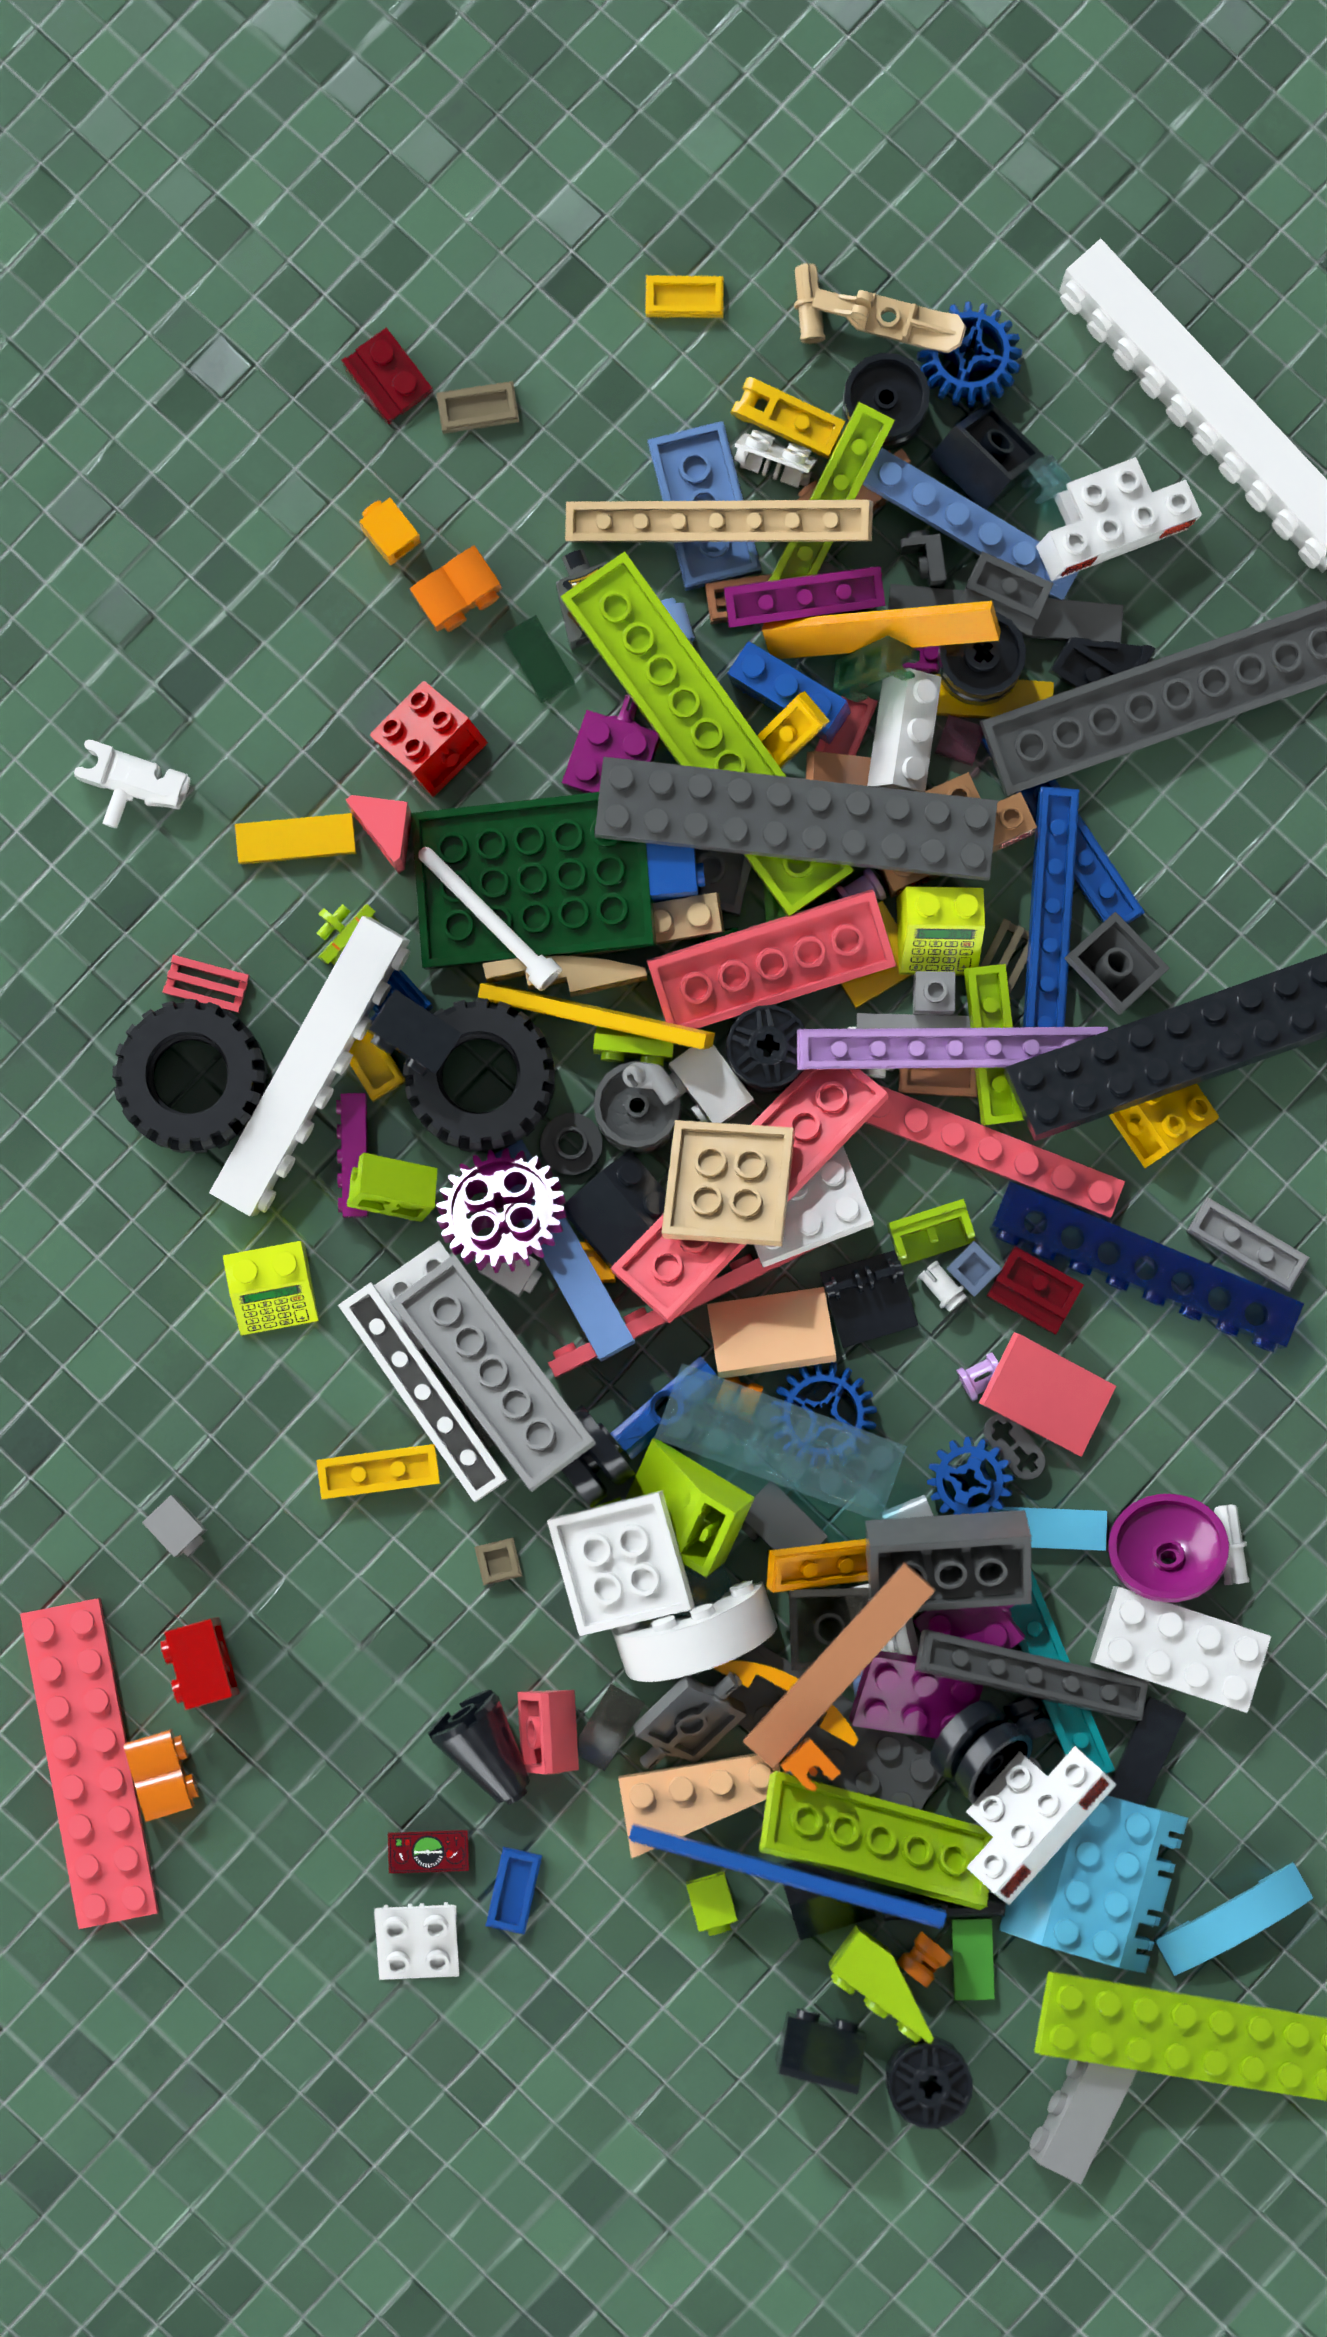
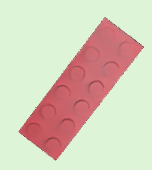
(772, 961)

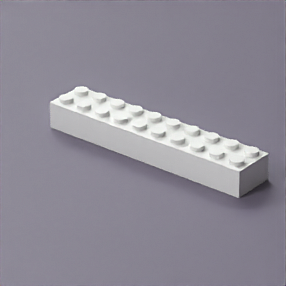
(1201, 398)

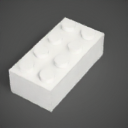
(1180, 1649)

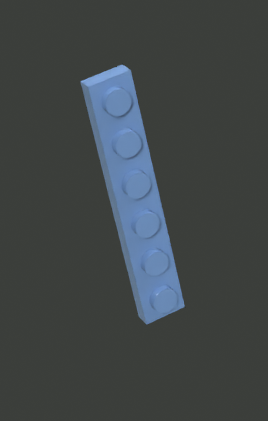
(957, 517)

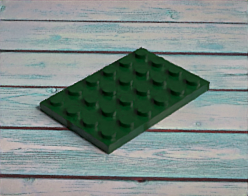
(538, 873)

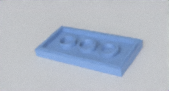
(701, 468)

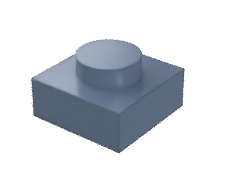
(974, 1268)

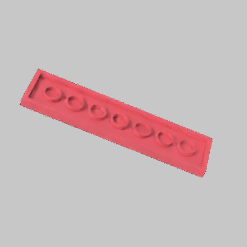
(825, 1113)
(89, 1764)

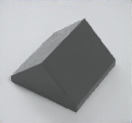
(1117, 963)

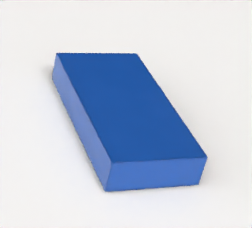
(513, 1890)

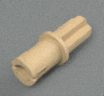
(810, 319)

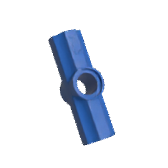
(642, 1425)

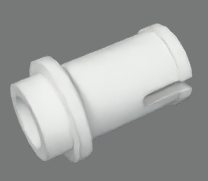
(944, 1287)

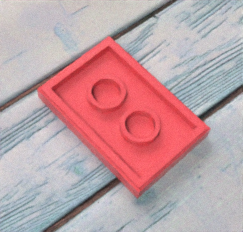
(1047, 1394)

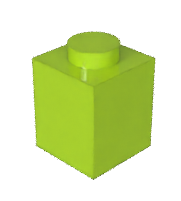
(712, 1903)

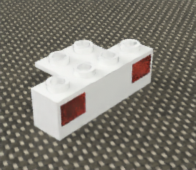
(1112, 516)
(1033, 1818)

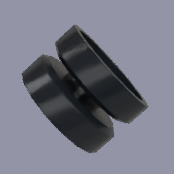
(893, 379)
(984, 681)
(603, 1456)
(977, 1748)

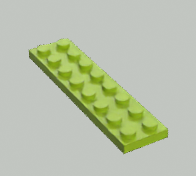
(1183, 2036)

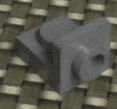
(930, 564)

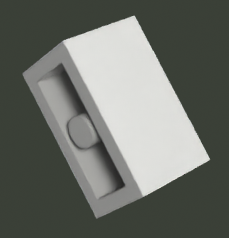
(710, 1085)

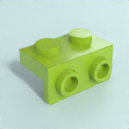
(617, 1045)

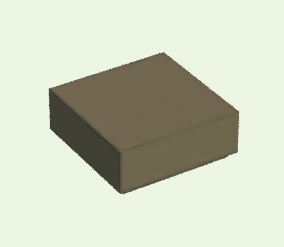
(498, 1561)

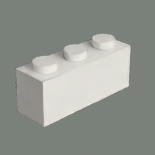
(904, 732)

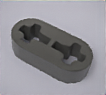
(1021, 1440)

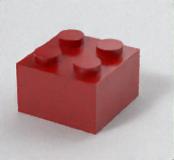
(200, 1663)

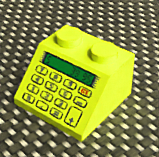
(939, 929)
(271, 1288)

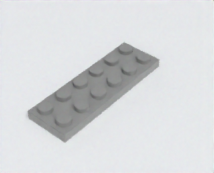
(493, 1373)

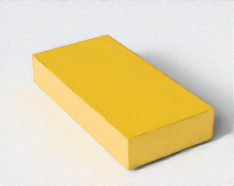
(684, 296)
(374, 1068)

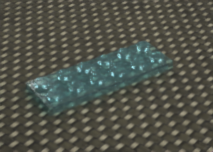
(780, 1442)

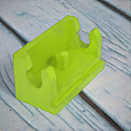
(393, 1187)
(931, 1232)

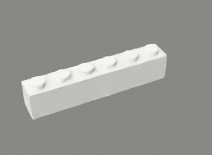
(423, 1392)

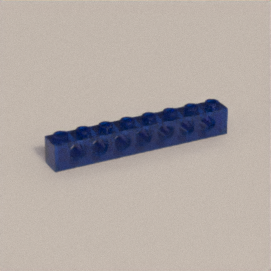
(1279, 1310)

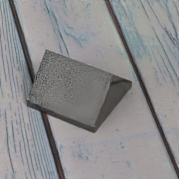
(819, 1618)

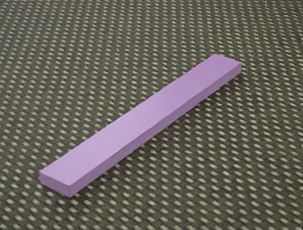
(930, 1046)

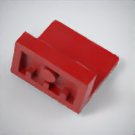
(429, 737)

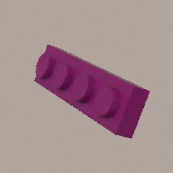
(804, 596)

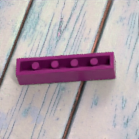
(353, 1143)

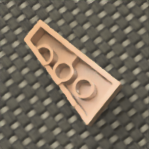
(692, 1794)

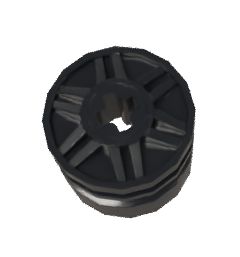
(747, 1061)
(918, 2061)

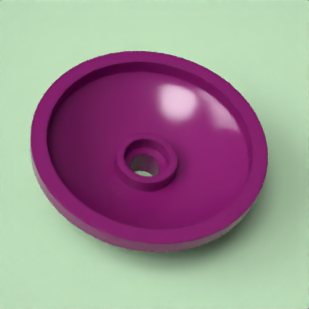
(1172, 1529)

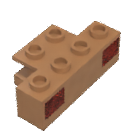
(1011, 825)

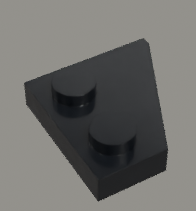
(1088, 660)

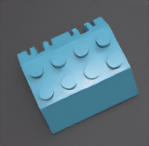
(1101, 1886)

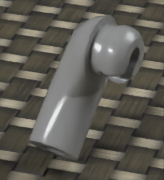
(651, 1077)

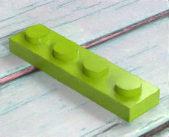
(990, 1008)

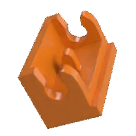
(804, 1758)

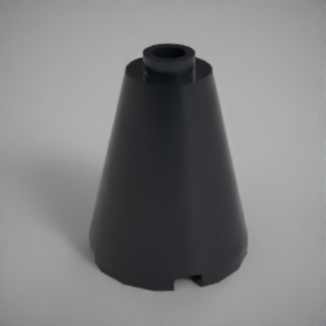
(483, 1746)

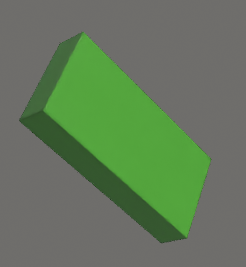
(972, 1959)

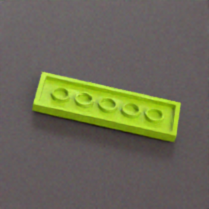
(874, 1840)

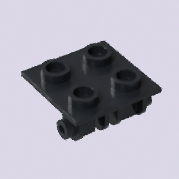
(869, 1298)

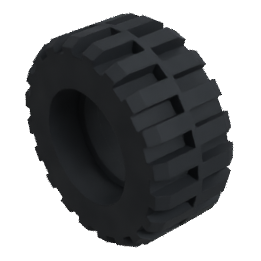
(147, 1044)
(523, 1108)

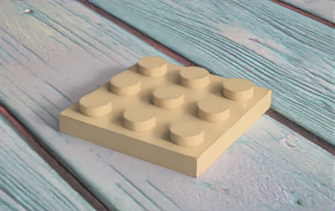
(728, 1183)

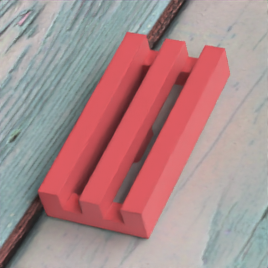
(174, 975)

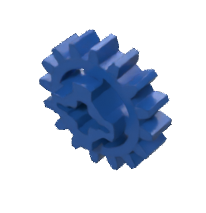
(975, 1462)

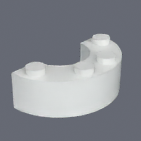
(698, 1641)

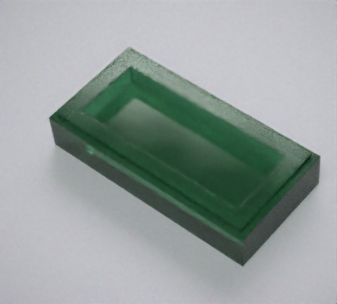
(538, 659)

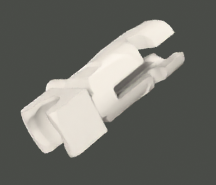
(131, 779)

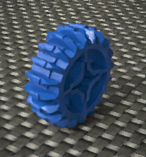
(982, 360)
(840, 1385)

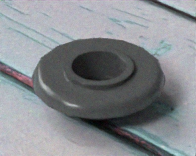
(571, 1163)

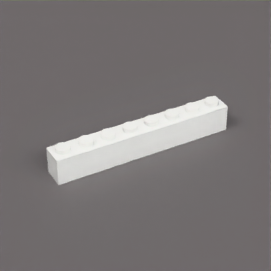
(310, 1067)

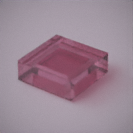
(960, 740)

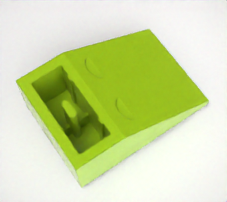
(700, 1504)
(870, 1968)

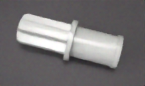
(1236, 1566)

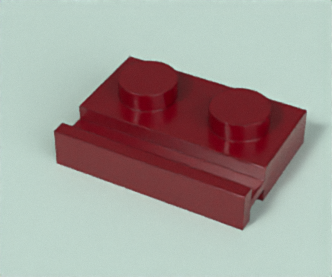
(387, 375)
(1035, 1290)

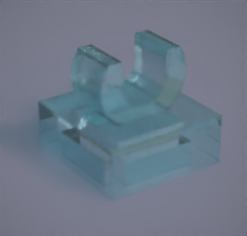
(1049, 475)

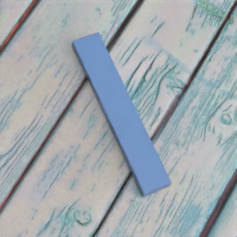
(580, 1284)

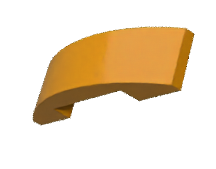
(832, 1719)

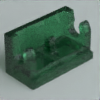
(871, 666)

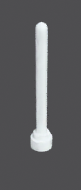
(541, 970)

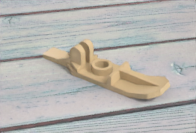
(911, 326)

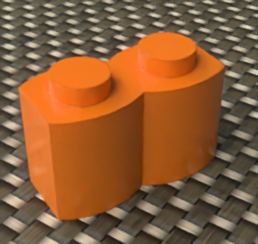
(456, 589)
(160, 1775)

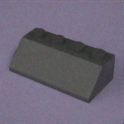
(963, 1556)

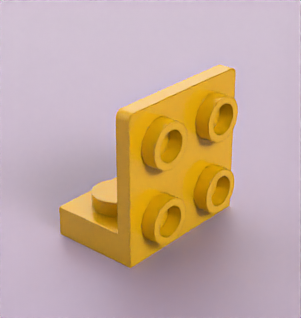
(1164, 1122)

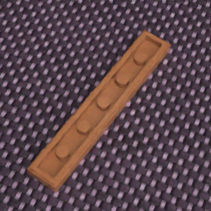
(839, 1665)

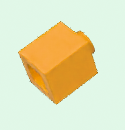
(389, 530)

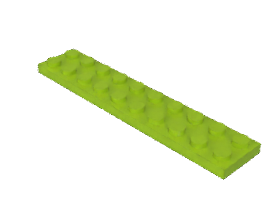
(684, 703)

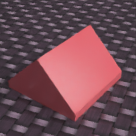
(386, 824)
(548, 1731)

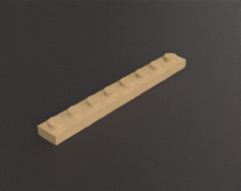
(719, 521)

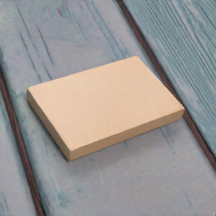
(771, 1332)

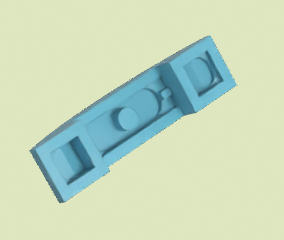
(1234, 1920)

